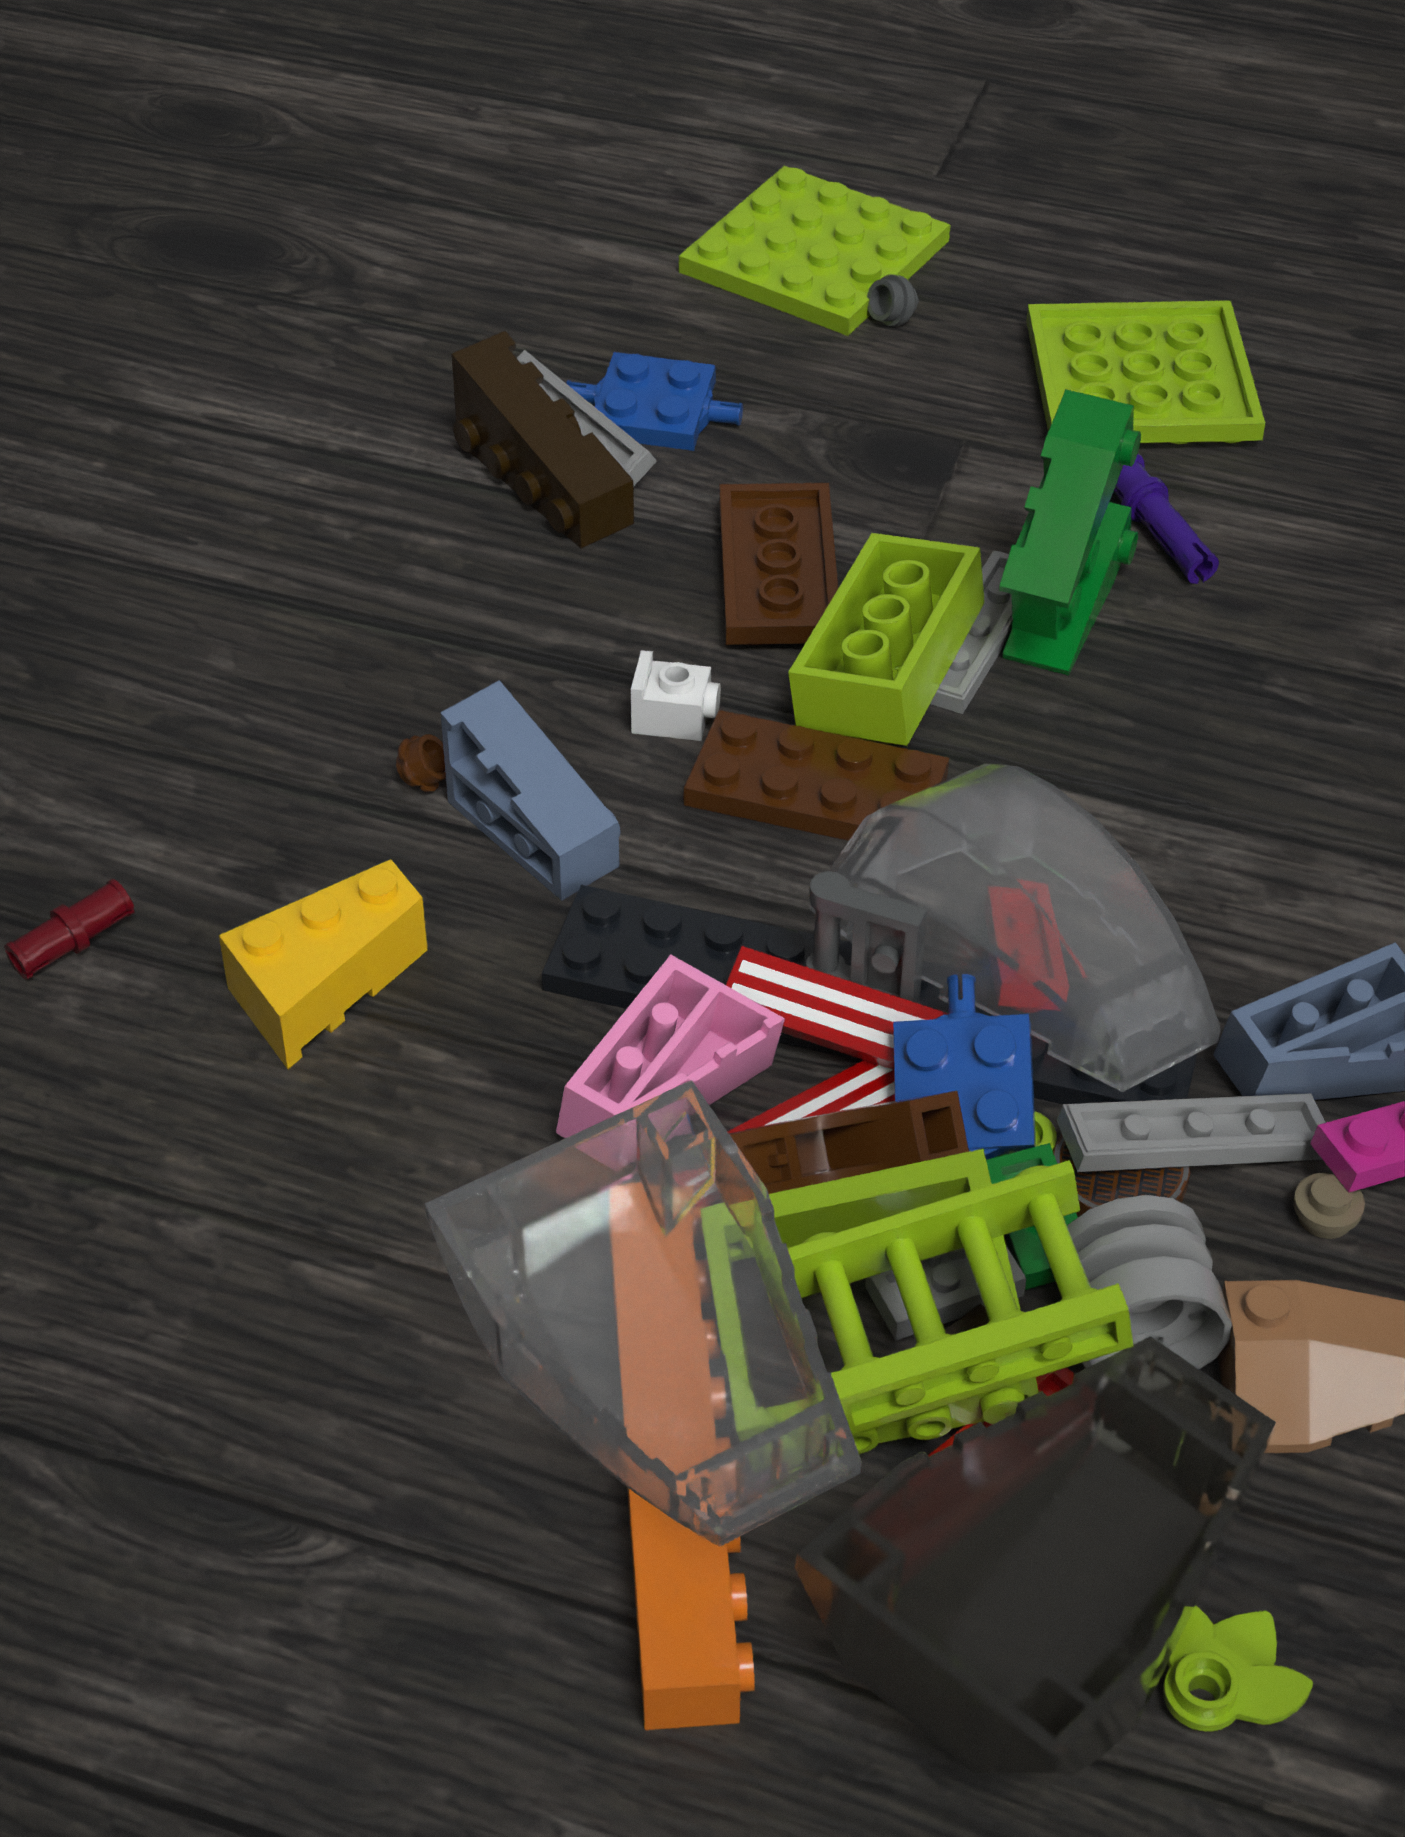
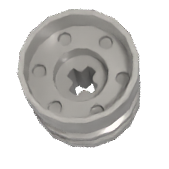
(1163, 1271)

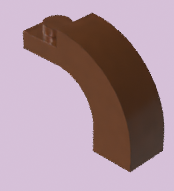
(854, 1141)

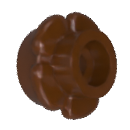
(421, 762)

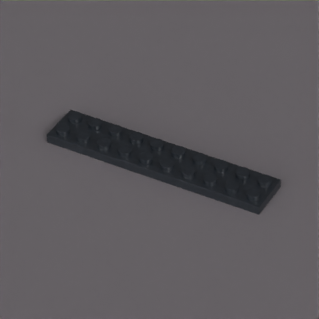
(621, 940)

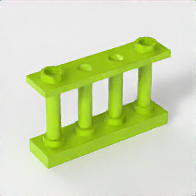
(982, 1359)

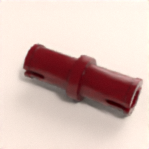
(69, 929)

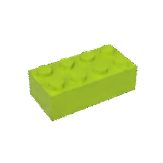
(887, 638)

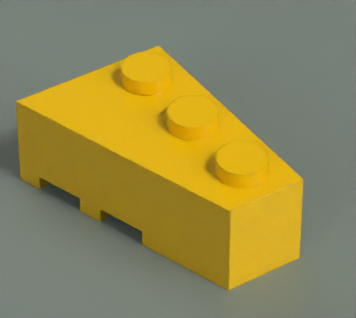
(322, 954)

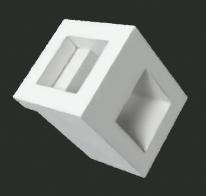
(672, 698)

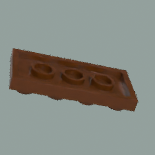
(776, 560)
(803, 775)

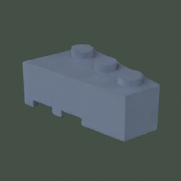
(525, 793)
(1323, 1034)

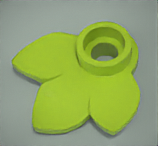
(1237, 1667)

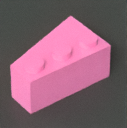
(671, 1034)

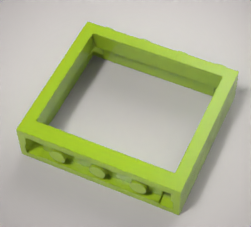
(880, 1194)

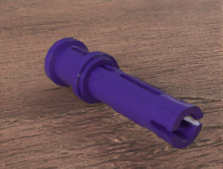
(1151, 506)

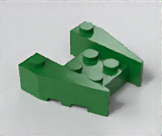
(1071, 534)

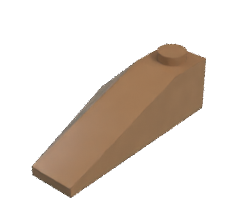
(1314, 1359)

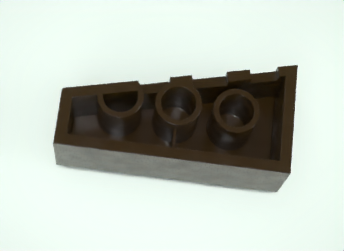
(537, 443)

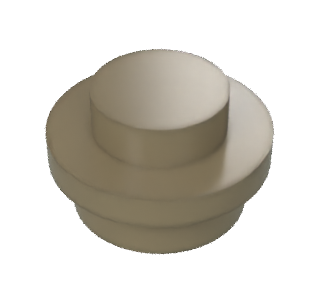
(1326, 1206)

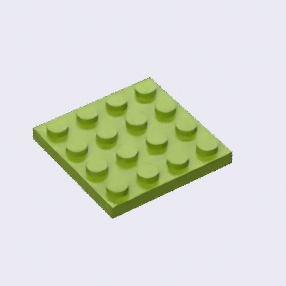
(813, 248)
(1168, 359)

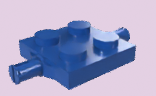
(659, 399)
(978, 1057)

